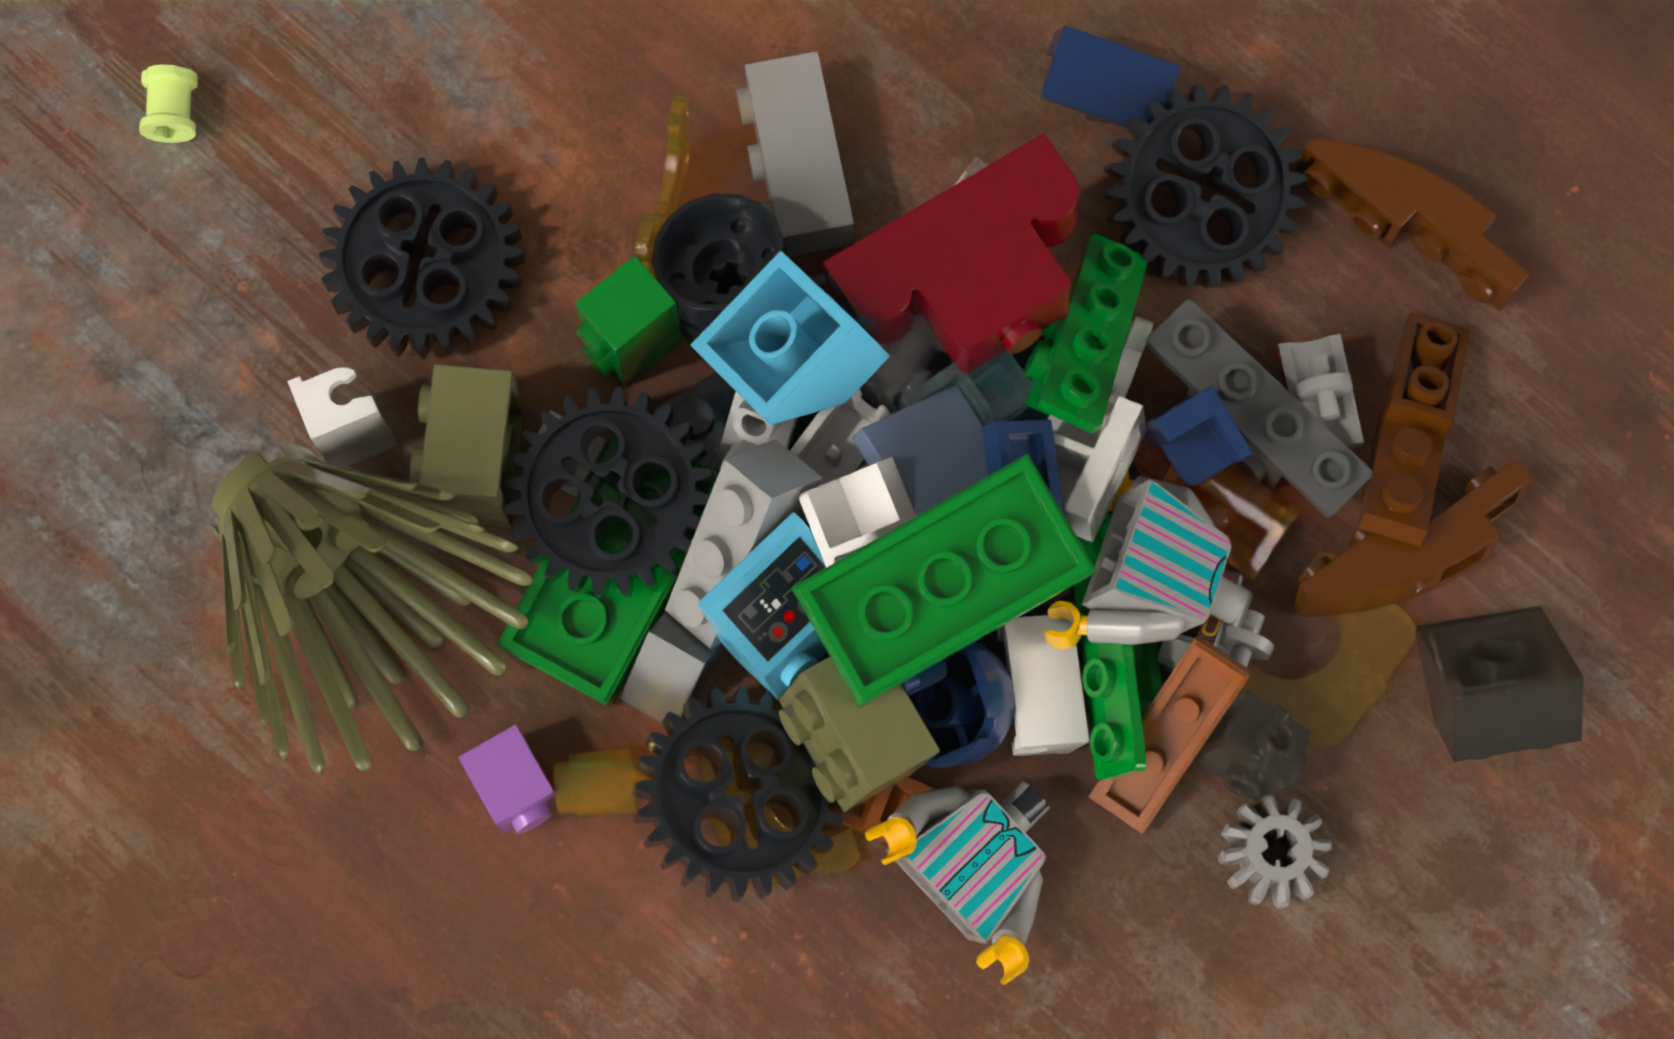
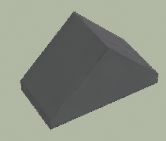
(669, 670)

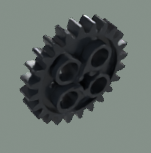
(1225, 134)
(368, 247)
(576, 539)
(681, 803)

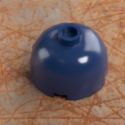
(967, 708)

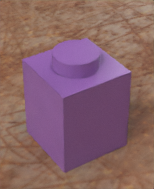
(510, 781)

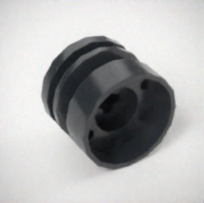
(711, 254)

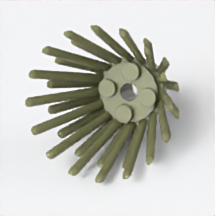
(300, 536)

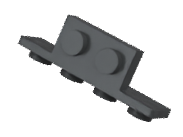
(1276, 426)

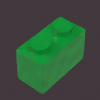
(627, 323)

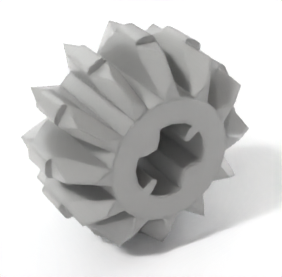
(1297, 858)

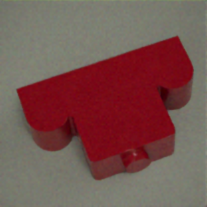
(969, 260)

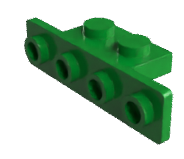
(1083, 350)
(1118, 689)

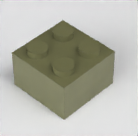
(469, 436)
(854, 747)

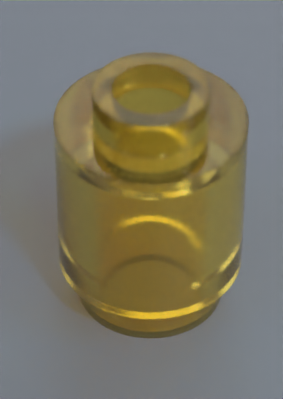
(597, 783)

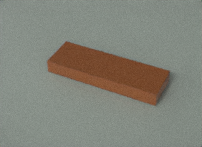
(1175, 731)

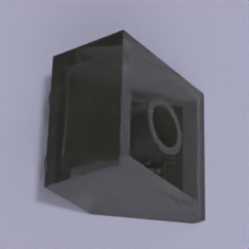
(1500, 683)

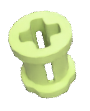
(168, 103)

